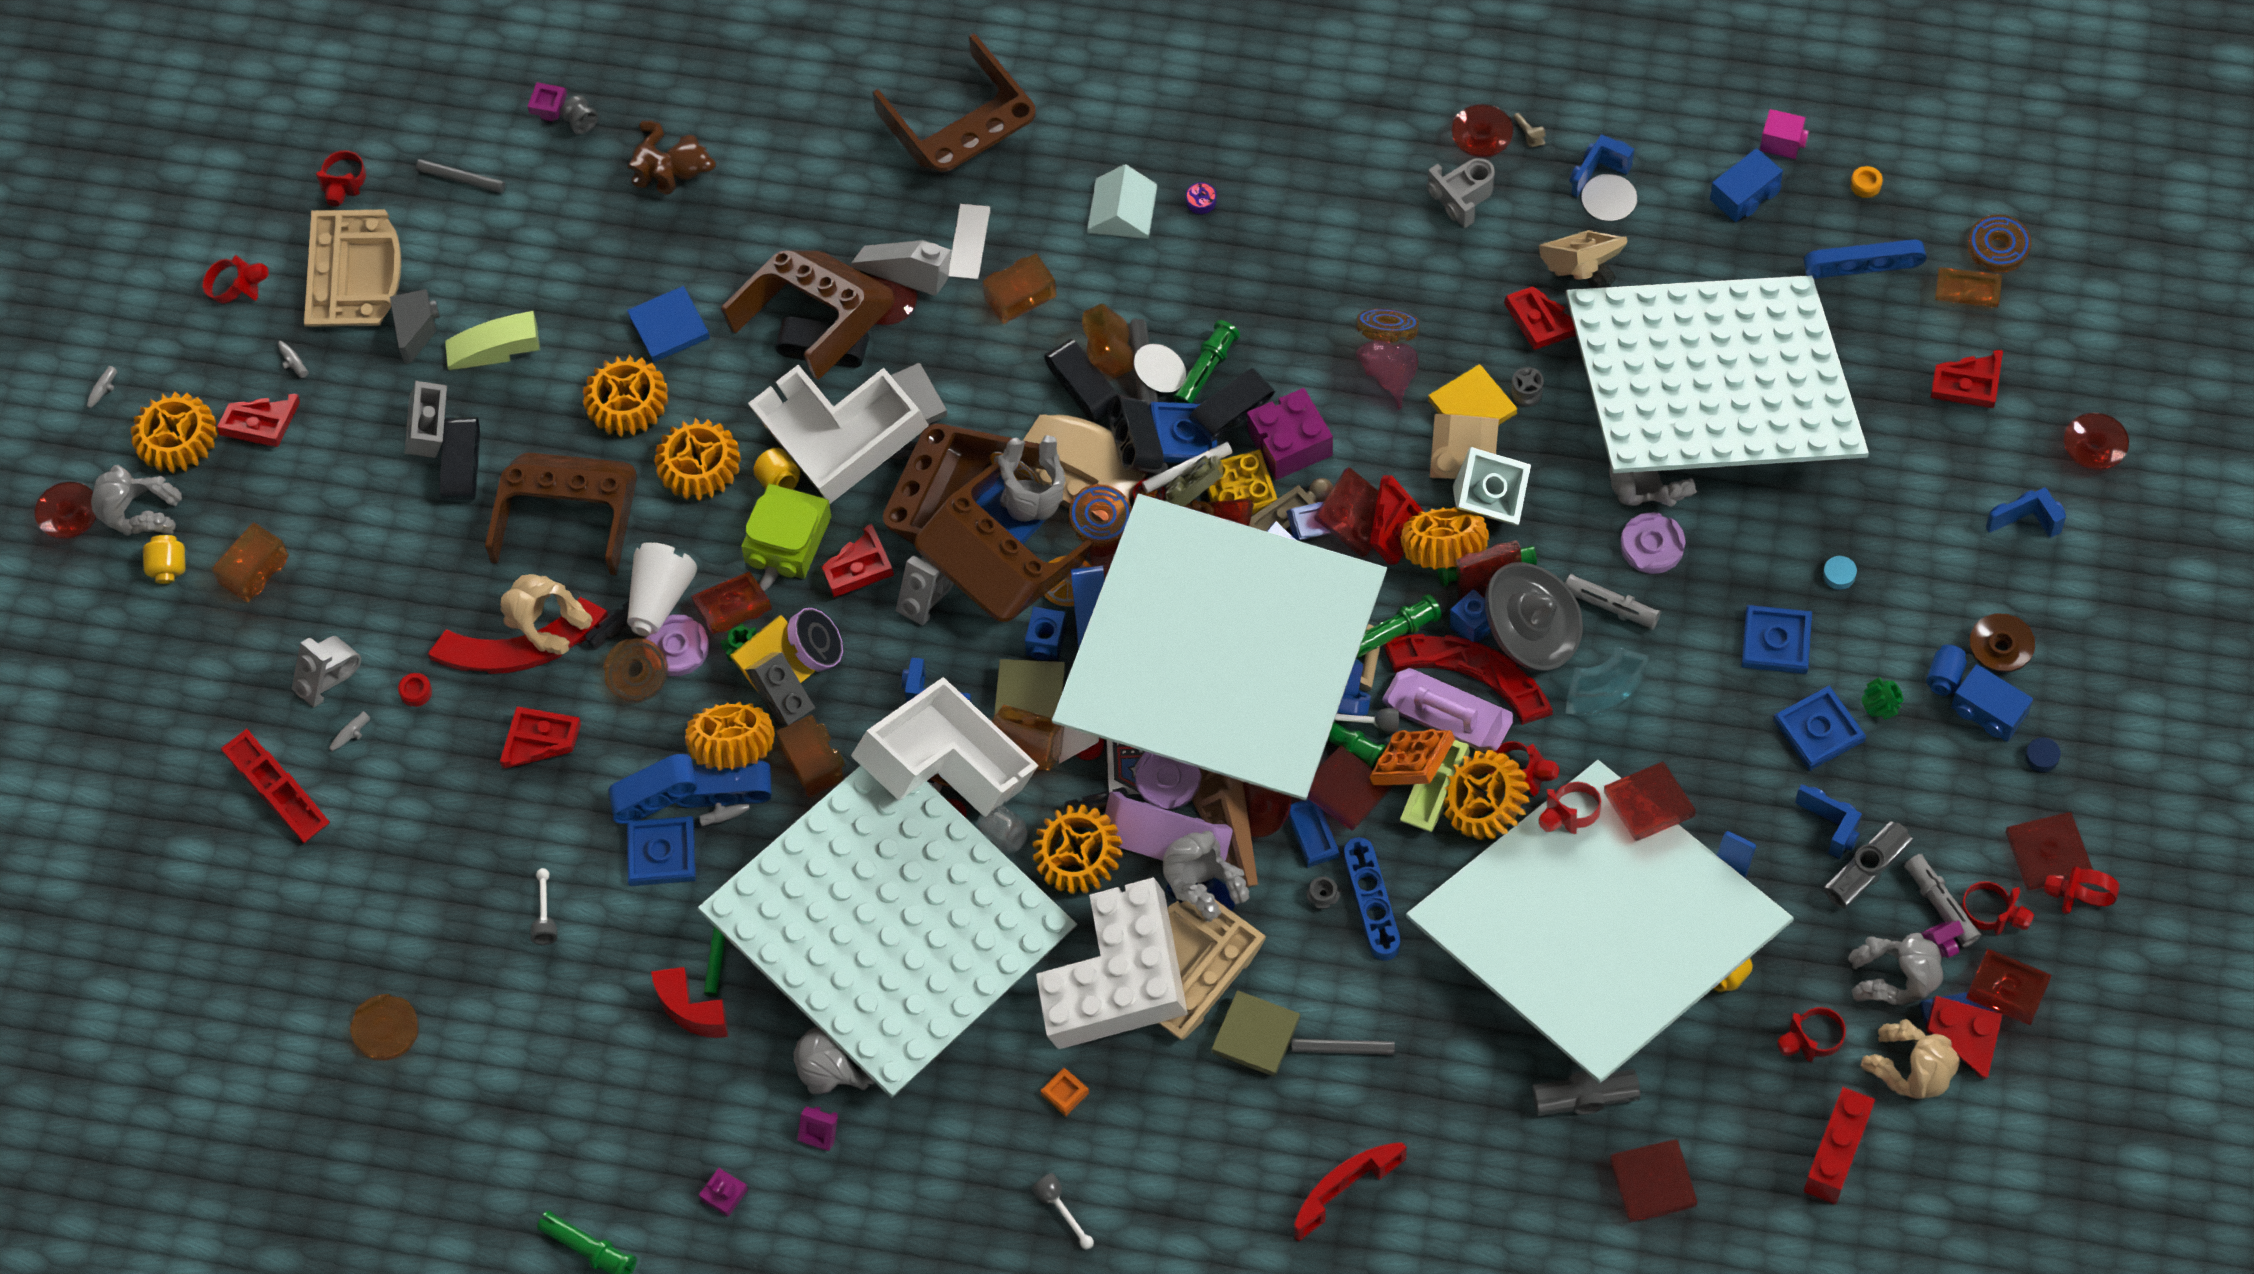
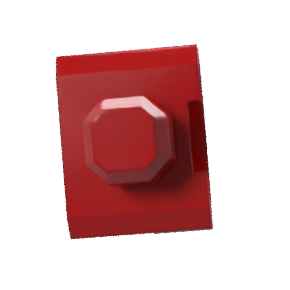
(338, 186)
(246, 282)
(1537, 769)
(1559, 814)
(2071, 889)
(2019, 917)
(1795, 1039)

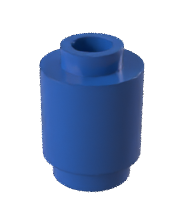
(1946, 670)

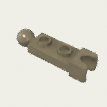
(1294, 498)

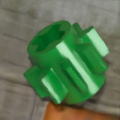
(736, 638)
(1882, 698)

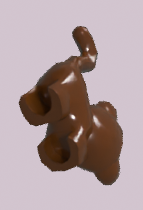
(683, 160)

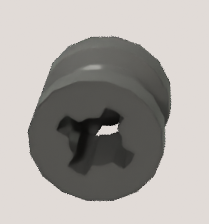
(579, 114)
(1523, 379)

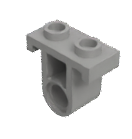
(1460, 190)
(921, 589)
(322, 667)

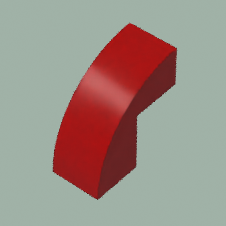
(700, 1018)

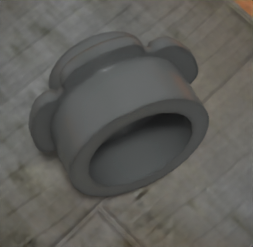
(1323, 884)

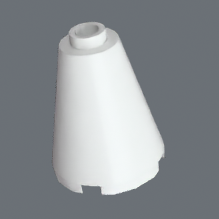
(656, 585)

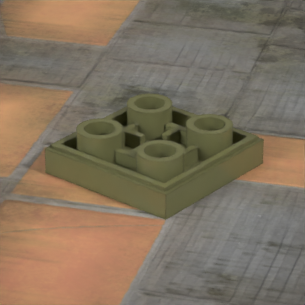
(1204, 474)
(1030, 685)
(1256, 1033)

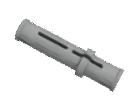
(1647, 616)
(1934, 889)

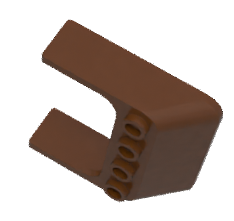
(973, 132)
(851, 293)
(937, 468)
(566, 479)
(987, 558)

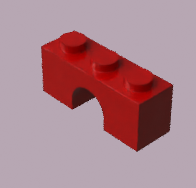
(1839, 1145)

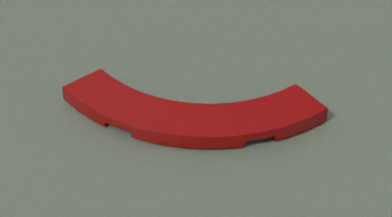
(512, 653)
(1475, 661)

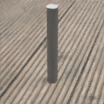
(460, 176)
(1343, 1046)

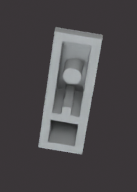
(911, 264)

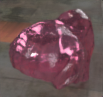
(1390, 364)

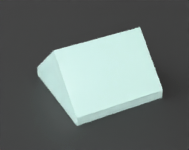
(1122, 204)
(1491, 486)

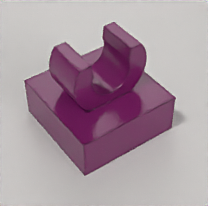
(547, 101)
(1943, 936)
(817, 1128)
(723, 1192)

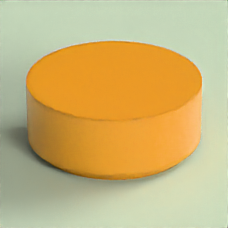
(1866, 181)

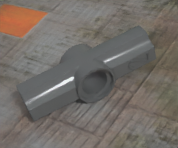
(1879, 851)
(1585, 1094)

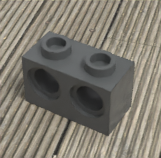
(780, 688)

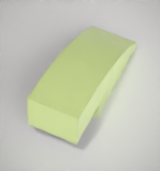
(493, 341)
(1427, 800)

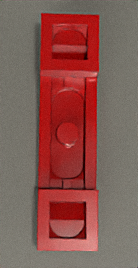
(1379, 1160)

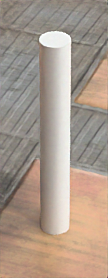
(1183, 469)

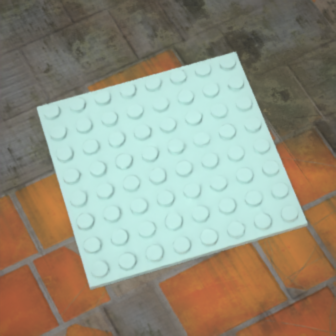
(1715, 374)
(1220, 646)
(887, 923)
(1598, 930)

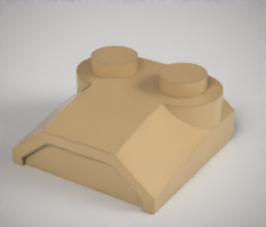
(1580, 253)
(1454, 437)

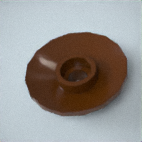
(2003, 631)

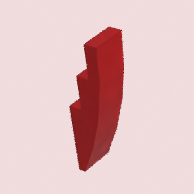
(275, 786)

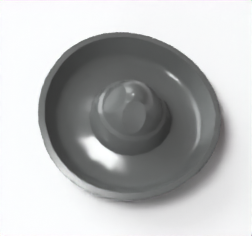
(1533, 616)

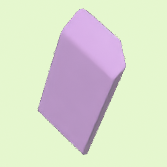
(1448, 708)
(1152, 829)

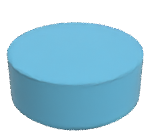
(1839, 572)

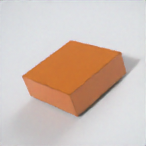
(1064, 1091)

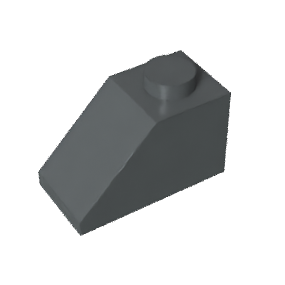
(414, 322)

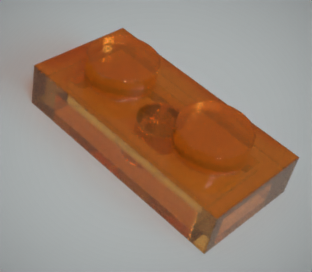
(1968, 287)

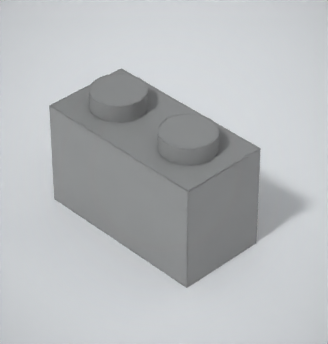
(425, 419)

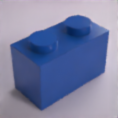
(1746, 185)
(1991, 703)

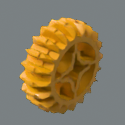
(624, 406)
(164, 448)
(681, 470)
(1443, 537)
(729, 736)
(1465, 810)
(1088, 842)

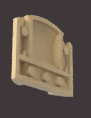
(351, 268)
(1086, 456)
(1208, 959)

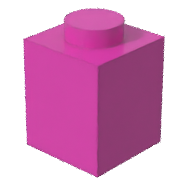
(1784, 134)

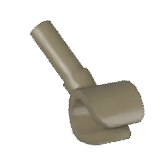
(1533, 136)

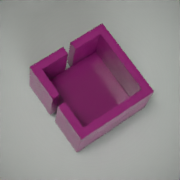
(1293, 433)

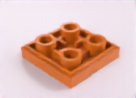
(1412, 757)

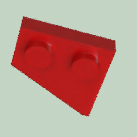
(1539, 318)
(1968, 380)
(258, 420)
(1392, 511)
(858, 564)
(538, 736)
(1969, 1029)

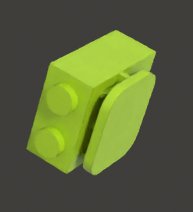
(785, 531)

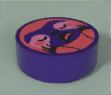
(1201, 198)

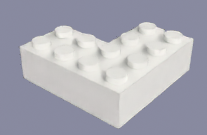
(843, 441)
(948, 737)
(1129, 983)

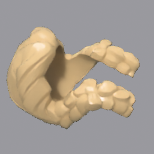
(526, 603)
(1931, 1062)

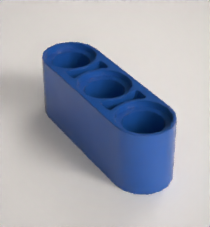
(1086, 589)
(730, 787)
(652, 788)

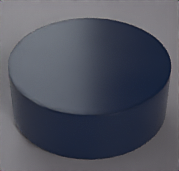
(2043, 754)

